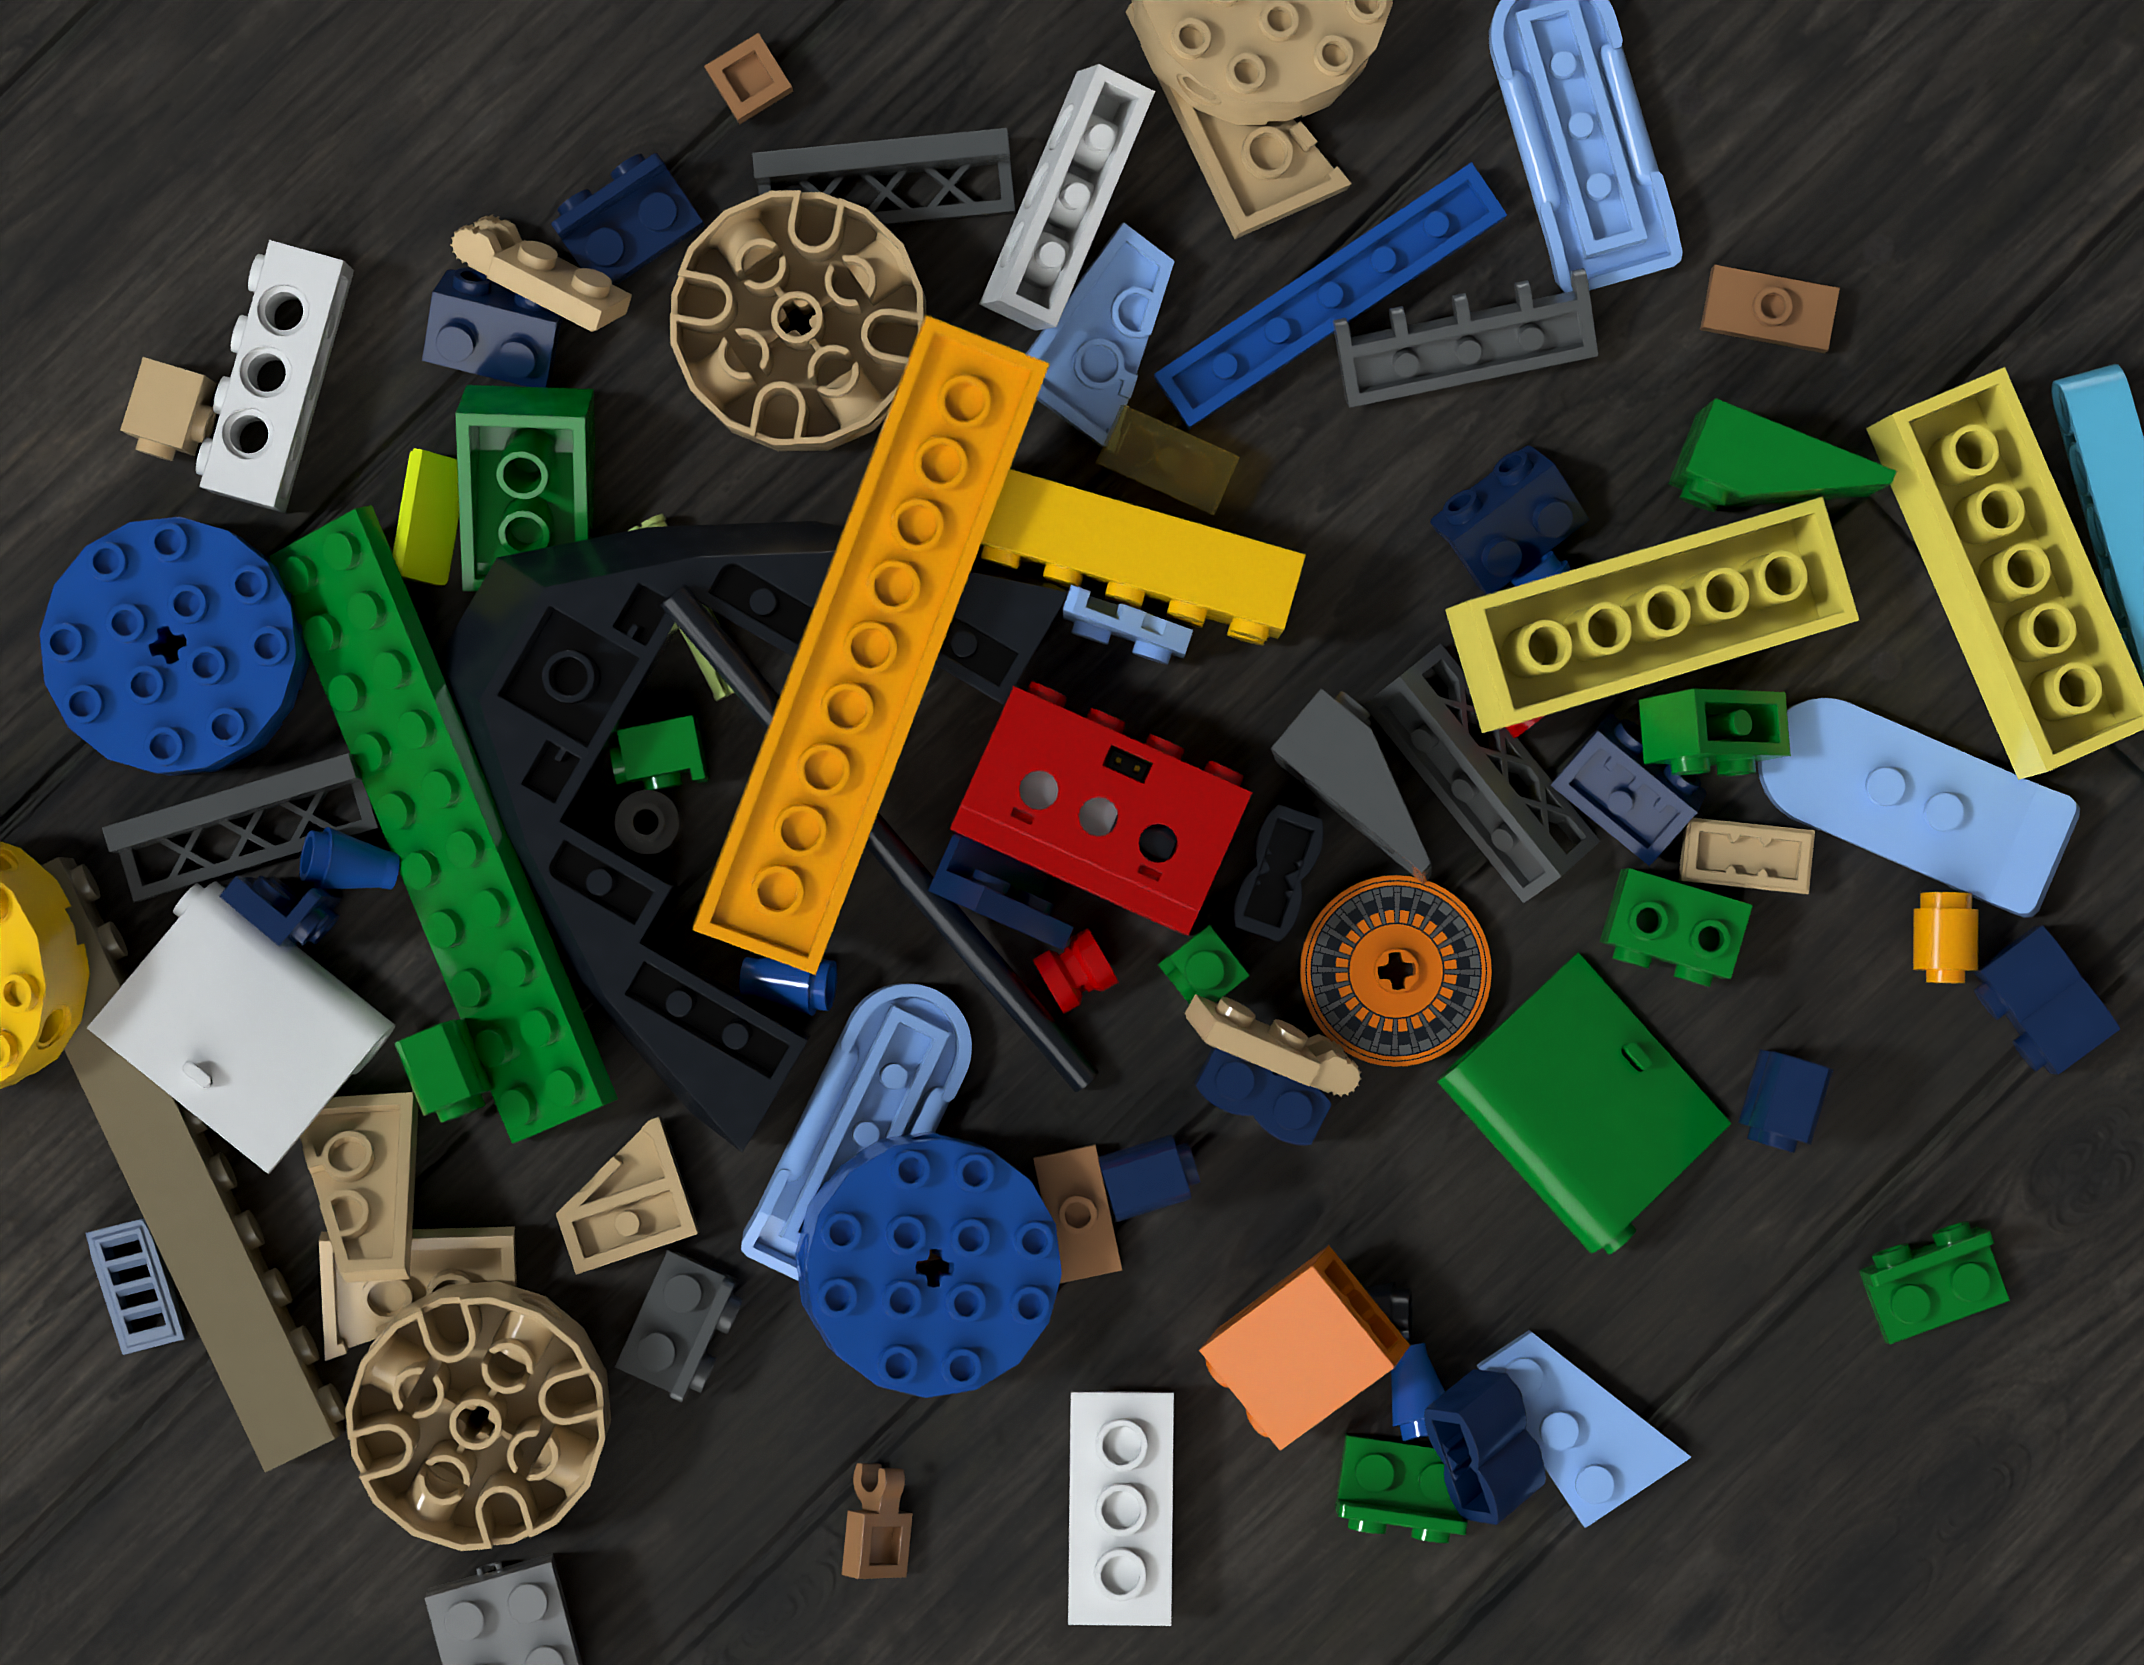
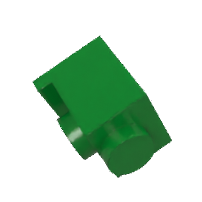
(660, 753)
(1203, 967)

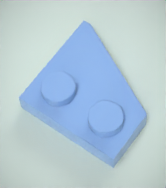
(1099, 619)

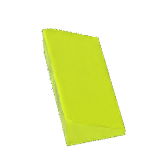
(427, 518)

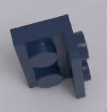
(627, 219)
(1623, 795)
(998, 889)
(281, 912)

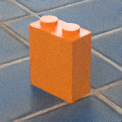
(1303, 1348)

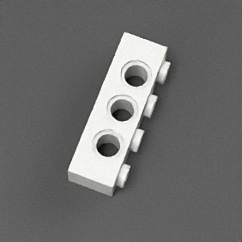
(1067, 197)
(269, 474)

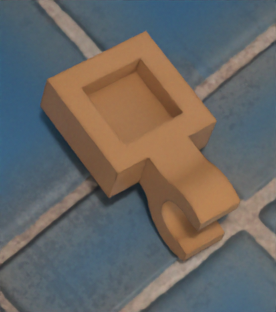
(879, 1533)

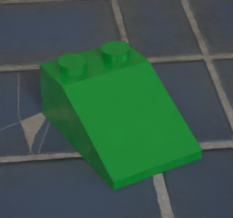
(1752, 461)
(522, 472)

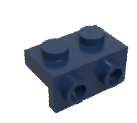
(490, 330)
(1510, 518)

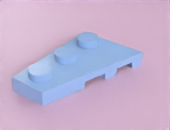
(1103, 334)

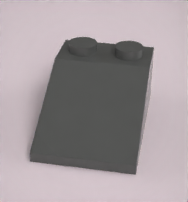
(1342, 765)

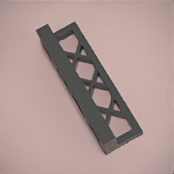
(897, 157)
(1476, 779)
(233, 804)

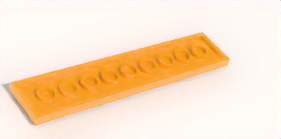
(870, 645)

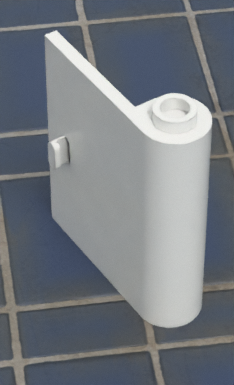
(250, 1016)

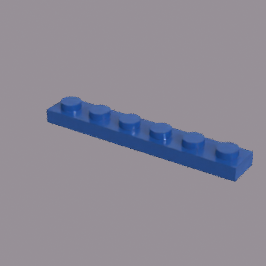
(1332, 290)

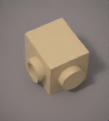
(169, 410)

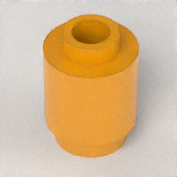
(1945, 936)

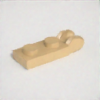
(539, 274)
(1275, 1047)

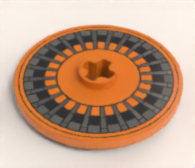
(1436, 1002)

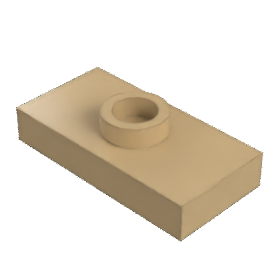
(1747, 855)

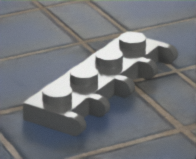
(1467, 344)

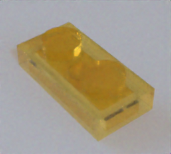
(1167, 459)

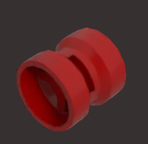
(1075, 970)

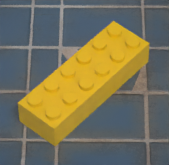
(1143, 557)

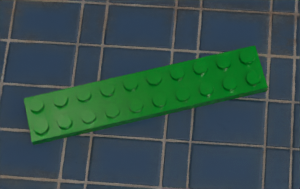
(443, 825)

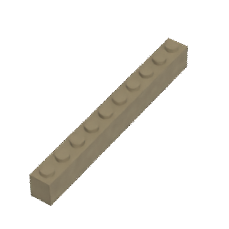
(196, 1218)

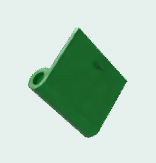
(1576, 1111)

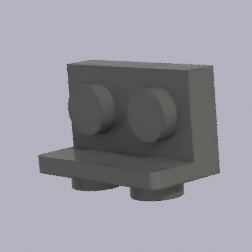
(678, 1325)

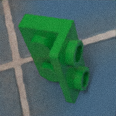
(1934, 1282)
(1397, 1486)

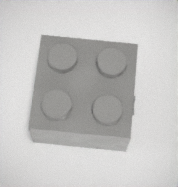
(504, 1617)

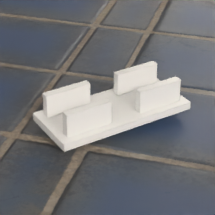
(1121, 1508)

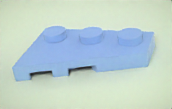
(1587, 1437)

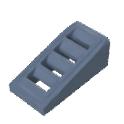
(114, 1291)

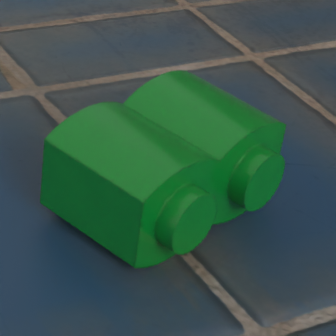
(445, 1070)

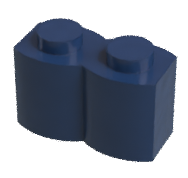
(2044, 1001)
(1784, 1100)
(1275, 1101)
(1148, 1176)
(1485, 1446)

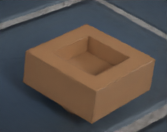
(748, 78)

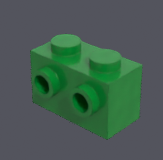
(1714, 728)
(1675, 925)

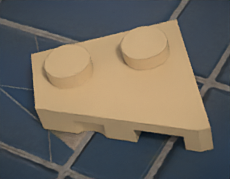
(629, 1204)

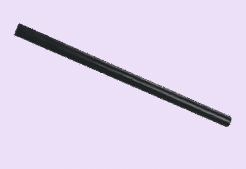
(896, 857)

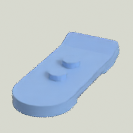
(1583, 140)
(1921, 804)
(883, 1080)

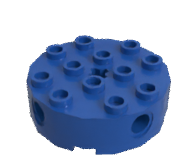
(110, 636)
(974, 1309)

